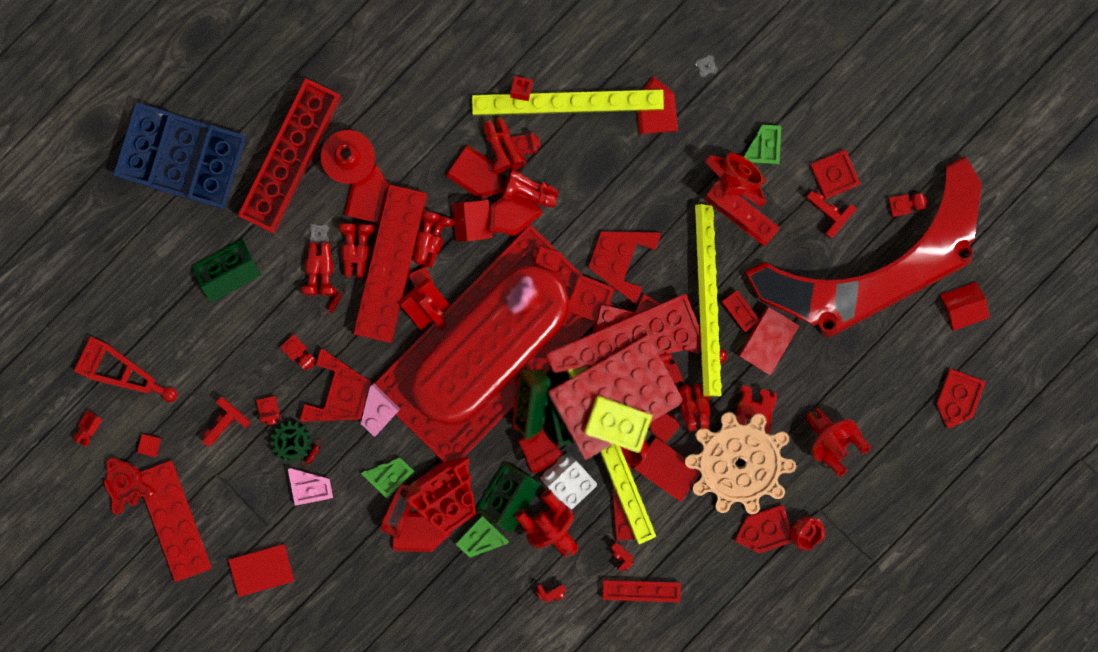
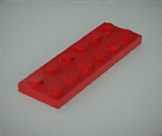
(175, 522)

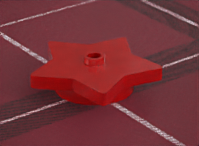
(739, 176)

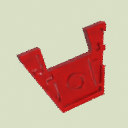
(614, 256)
(346, 394)

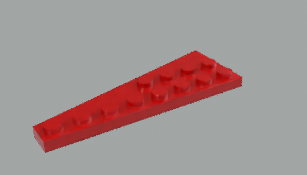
(669, 326)

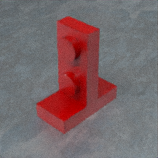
(830, 212)
(224, 421)

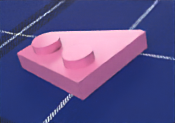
(378, 410)
(309, 487)

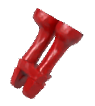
(502, 163)
(520, 184)

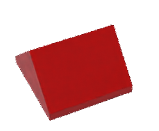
(472, 220)
(965, 306)

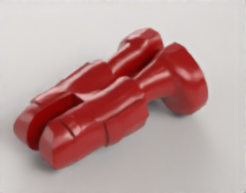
(429, 244)
(355, 254)
(318, 265)
(695, 411)

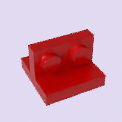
(425, 304)

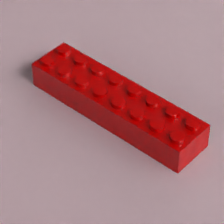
(290, 156)
(390, 264)

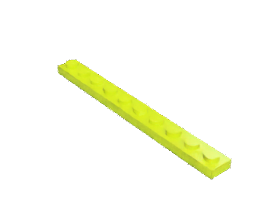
(569, 102)
(708, 300)
(625, 487)

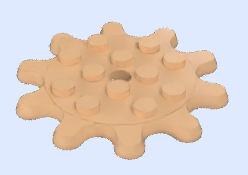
(742, 483)

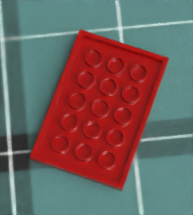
(627, 377)

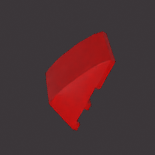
(444, 495)

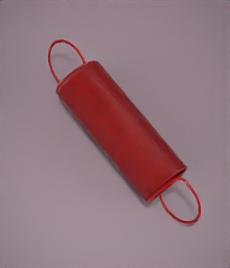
(333, 304)
(315, 449)

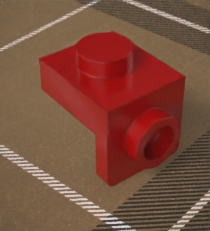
(555, 594)

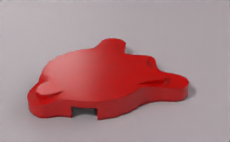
(124, 484)

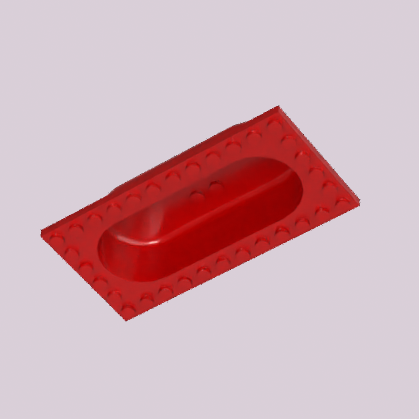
(464, 374)

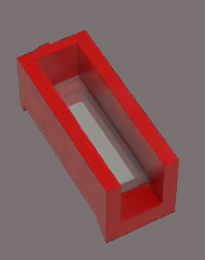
(397, 512)

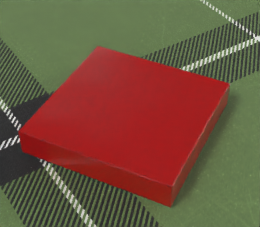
(835, 174)
(588, 296)

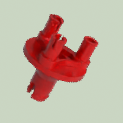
(358, 164)
(834, 440)
(550, 525)

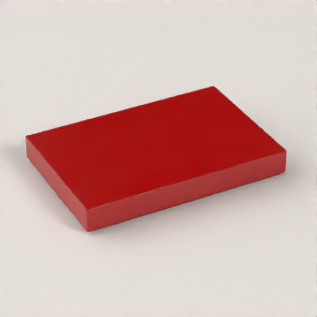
(768, 340)
(668, 470)
(261, 570)

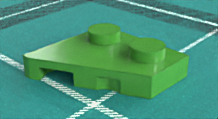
(765, 146)
(389, 476)
(481, 538)

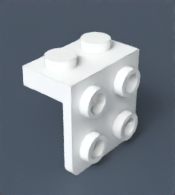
(568, 480)

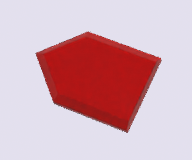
(658, 120)
(475, 174)
(368, 197)
(513, 214)
(959, 397)
(765, 530)
(418, 535)

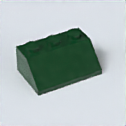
(226, 270)
(531, 402)
(506, 496)

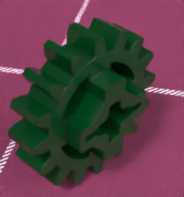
(284, 436)

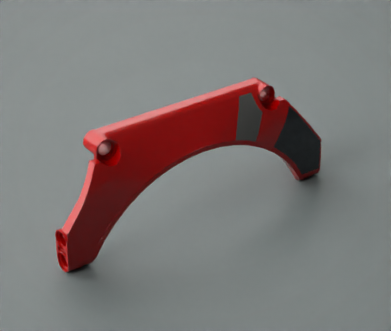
(857, 298)

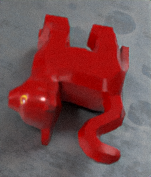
(747, 408)

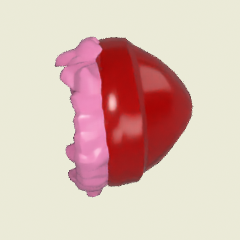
(525, 296)

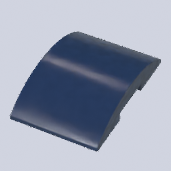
(180, 156)

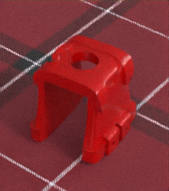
(540, 452)

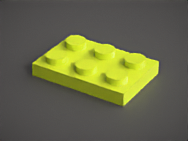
(618, 424)

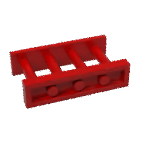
(742, 214)

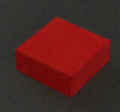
(149, 445)

